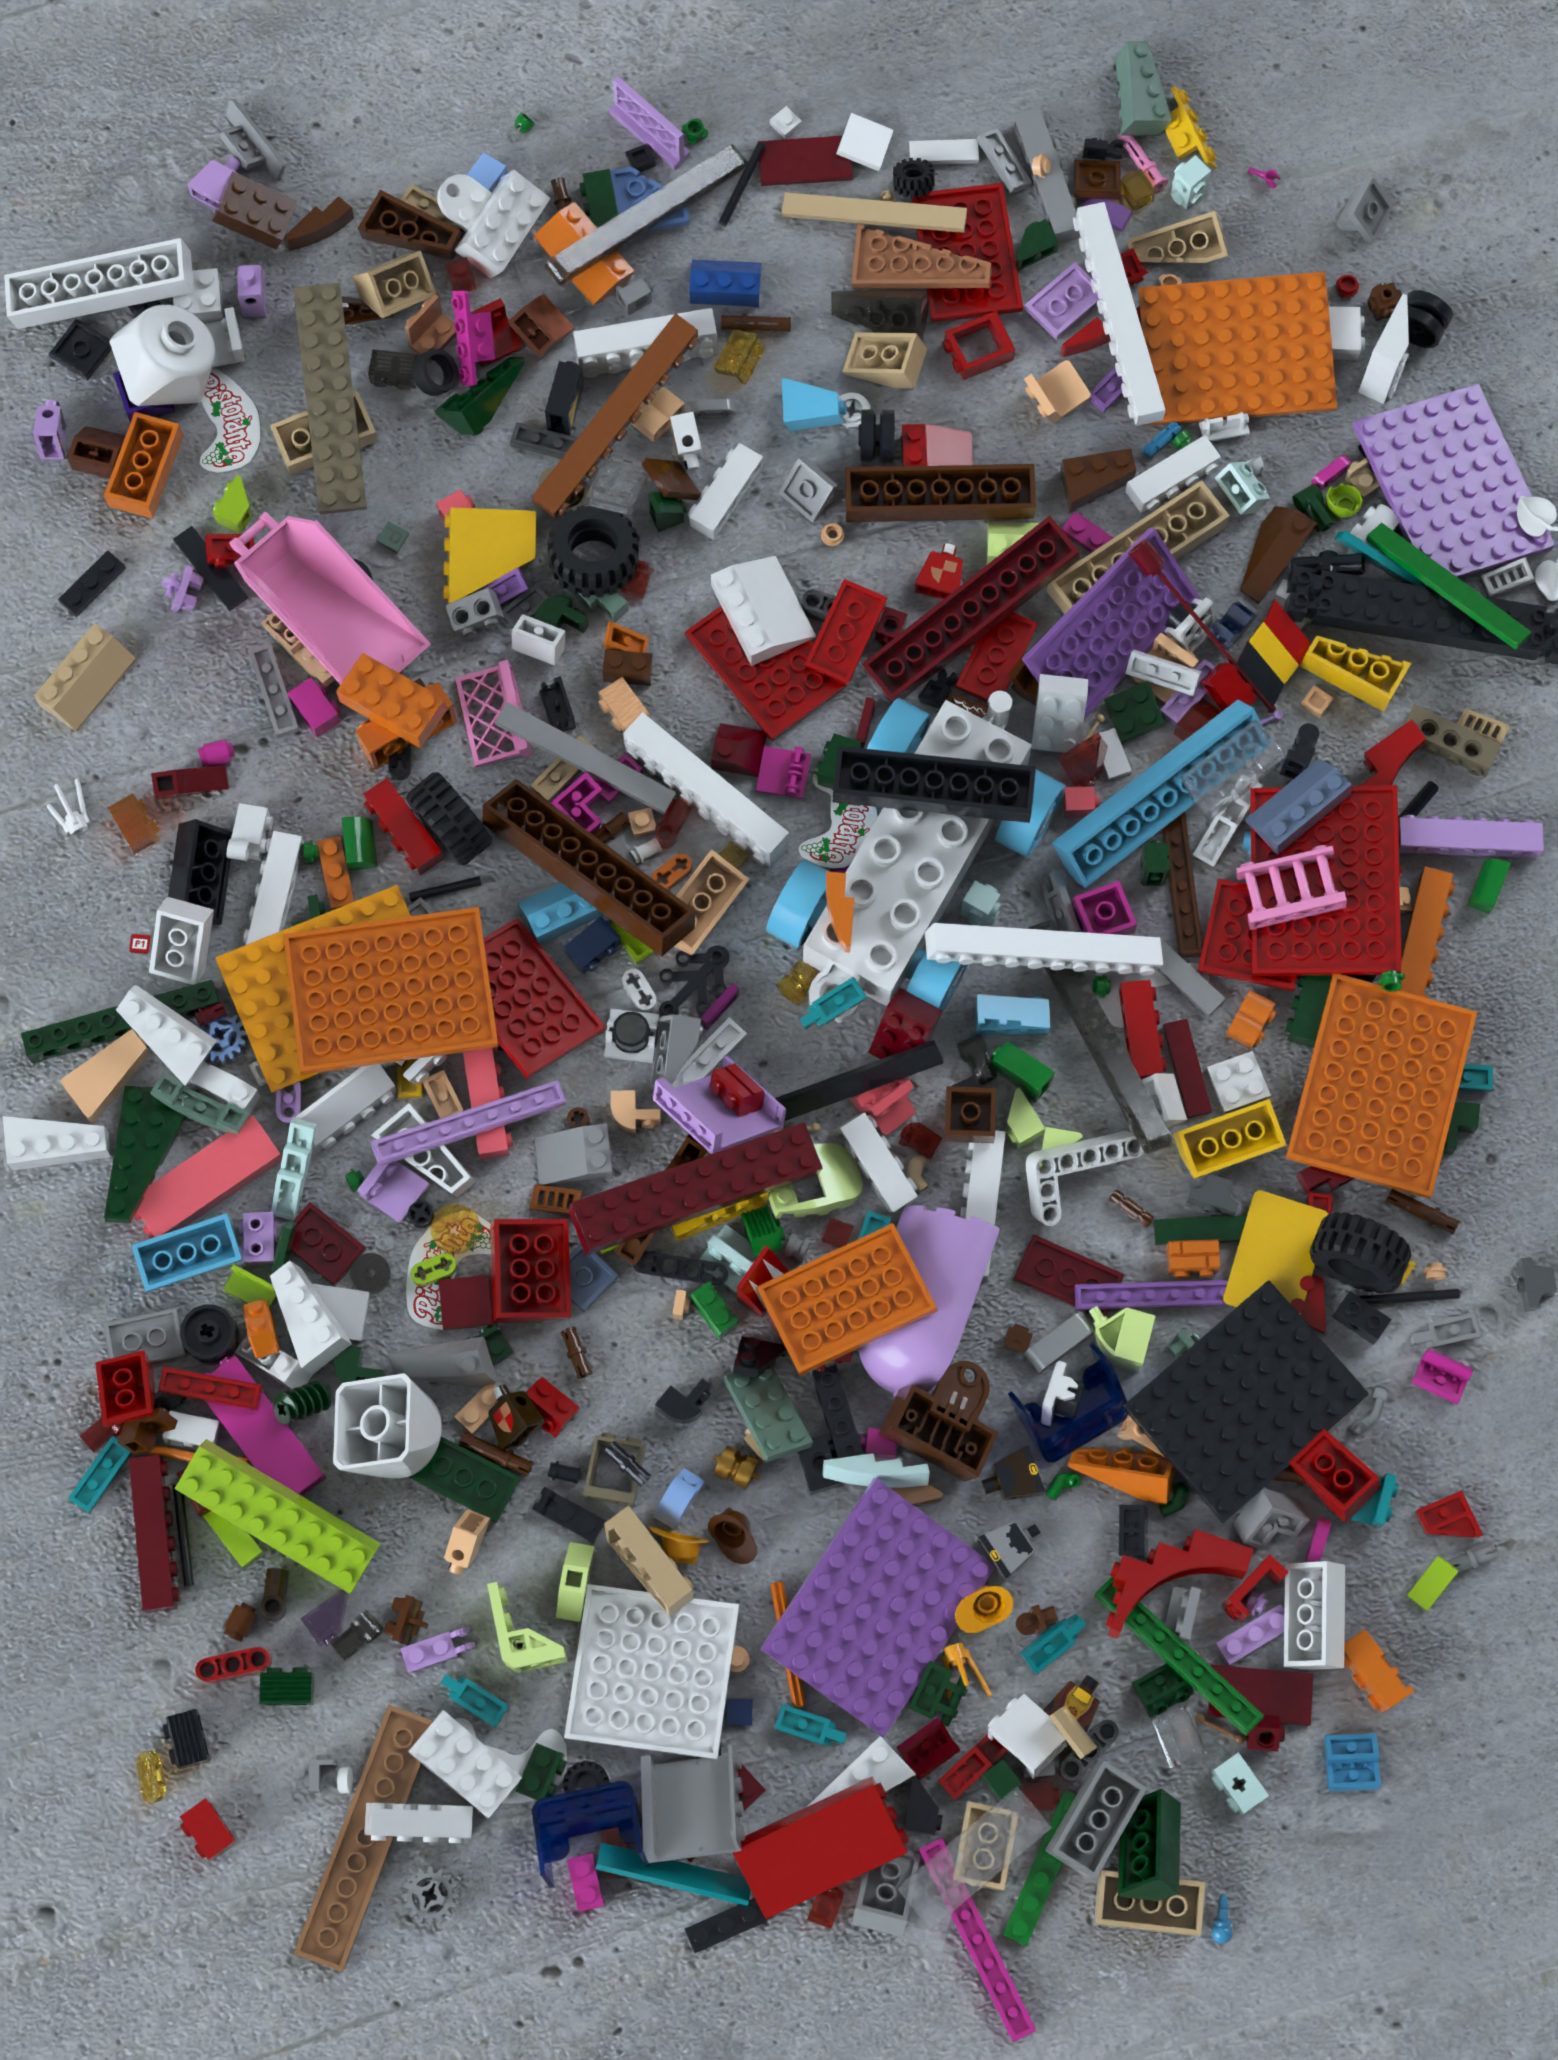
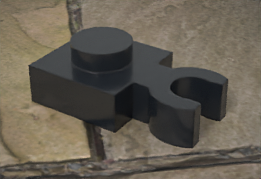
(938, 691)

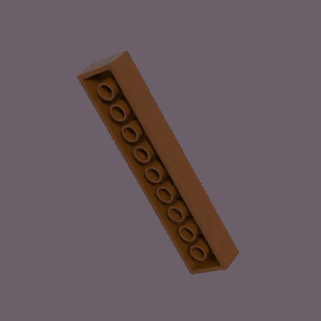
(589, 867)

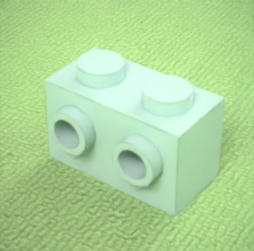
(1190, 182)
(1242, 487)
(981, 904)

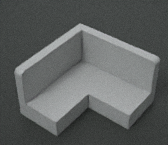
(1268, 1514)

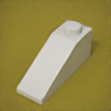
(225, 1087)

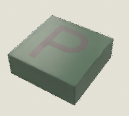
(392, 537)

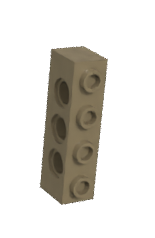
(1463, 739)

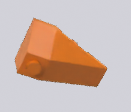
(1135, 1473)

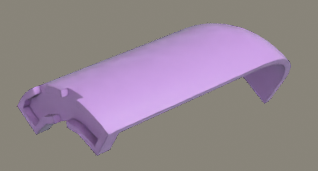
(952, 1262)

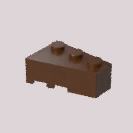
(1095, 475)

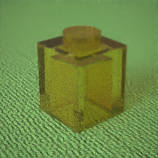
(1137, 189)

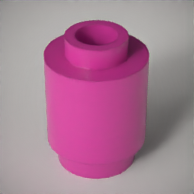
(216, 753)

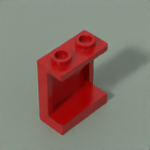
(1271, 1569)

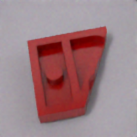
(1313, 1307)
(1449, 1518)

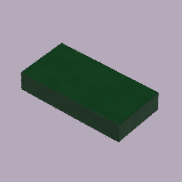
(284, 1245)

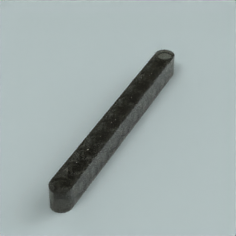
(645, 214)
(1109, 1055)

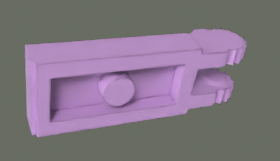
(435, 1650)

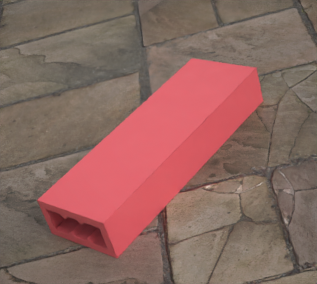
(207, 1179)

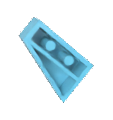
(1011, 1015)

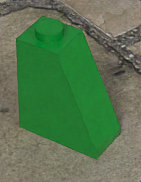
(1022, 1070)

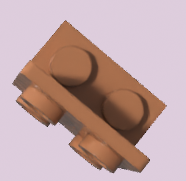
(429, 328)

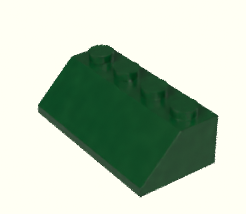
(1151, 1849)

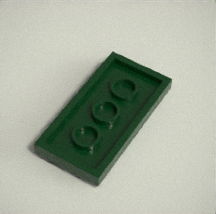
(468, 1480)

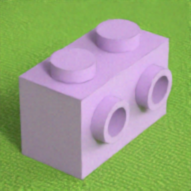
(259, 1238)

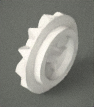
(859, 402)

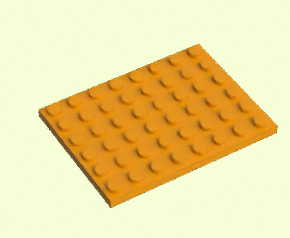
(261, 989)

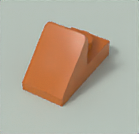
(624, 639)

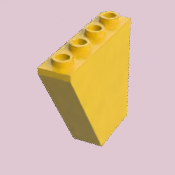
(485, 547)

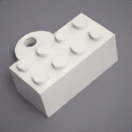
(492, 221)

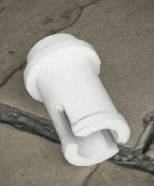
(645, 851)

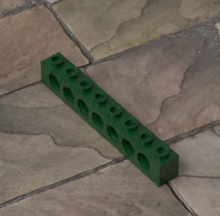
(109, 1024)

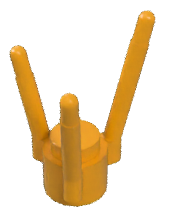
(957, 1656)

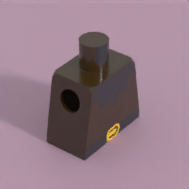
(1015, 1476)

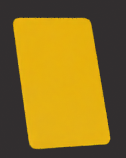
(1274, 1248)

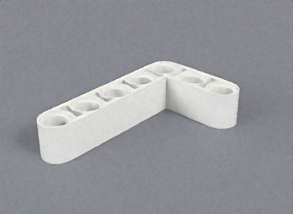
(1074, 1162)

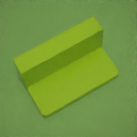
(249, 1287)

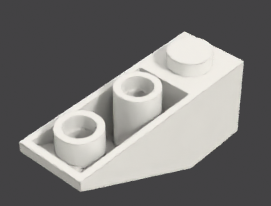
(278, 1366)

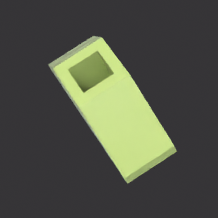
(574, 1582)

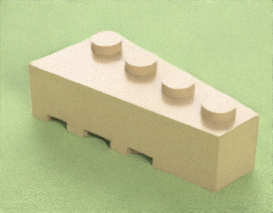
(648, 1561)

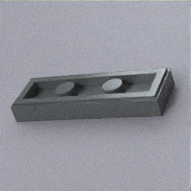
(541, 440)

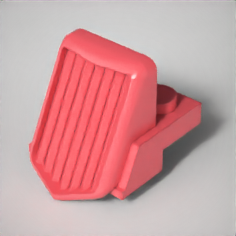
(887, 1104)

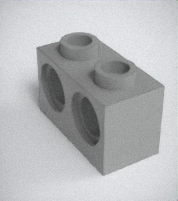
(474, 607)

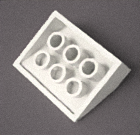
(1388, 356)
(761, 608)

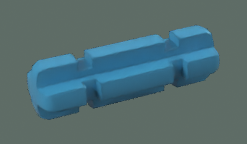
(1161, 439)

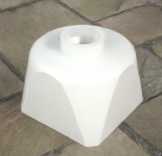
(164, 356)
(384, 1427)

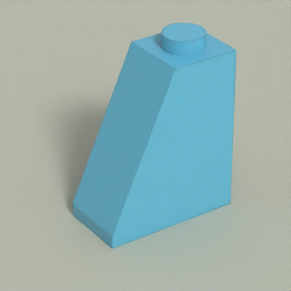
(810, 406)

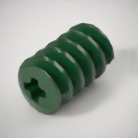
(301, 1402)

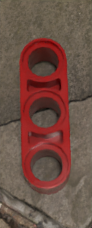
(221, 1665)

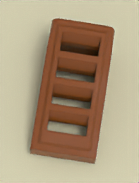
(575, 1194)

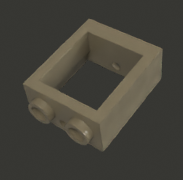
(608, 1495)

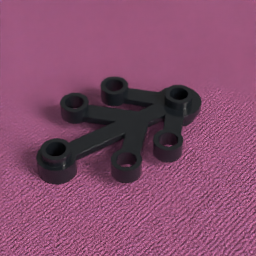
(696, 978)

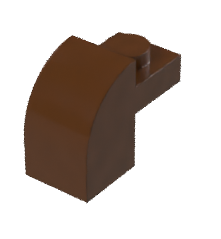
(1024, 682)
(140, 1434)

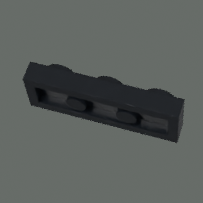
(92, 583)
(724, 1925)

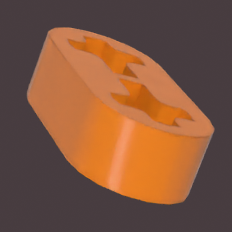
(669, 867)

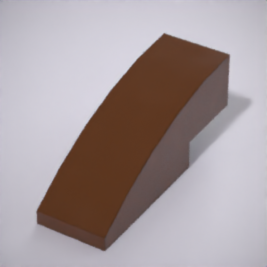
(319, 225)

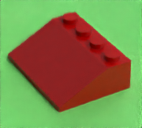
(530, 1270)

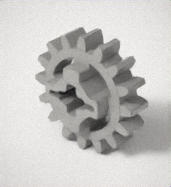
(425, 1907)

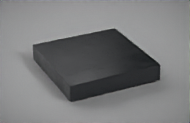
(81, 349)

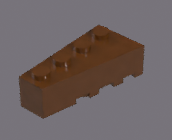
(407, 227)

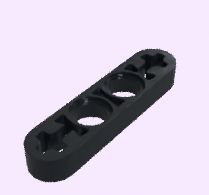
(679, 1271)

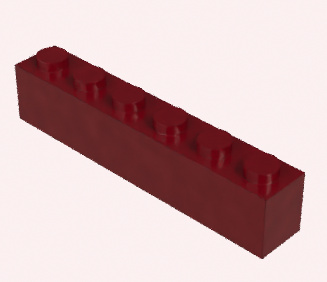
(153, 1533)

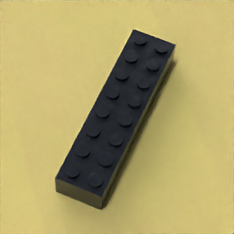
(934, 784)

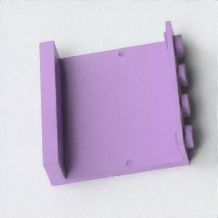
(710, 1120)

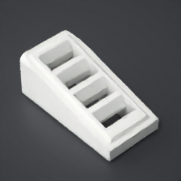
(1519, 564)

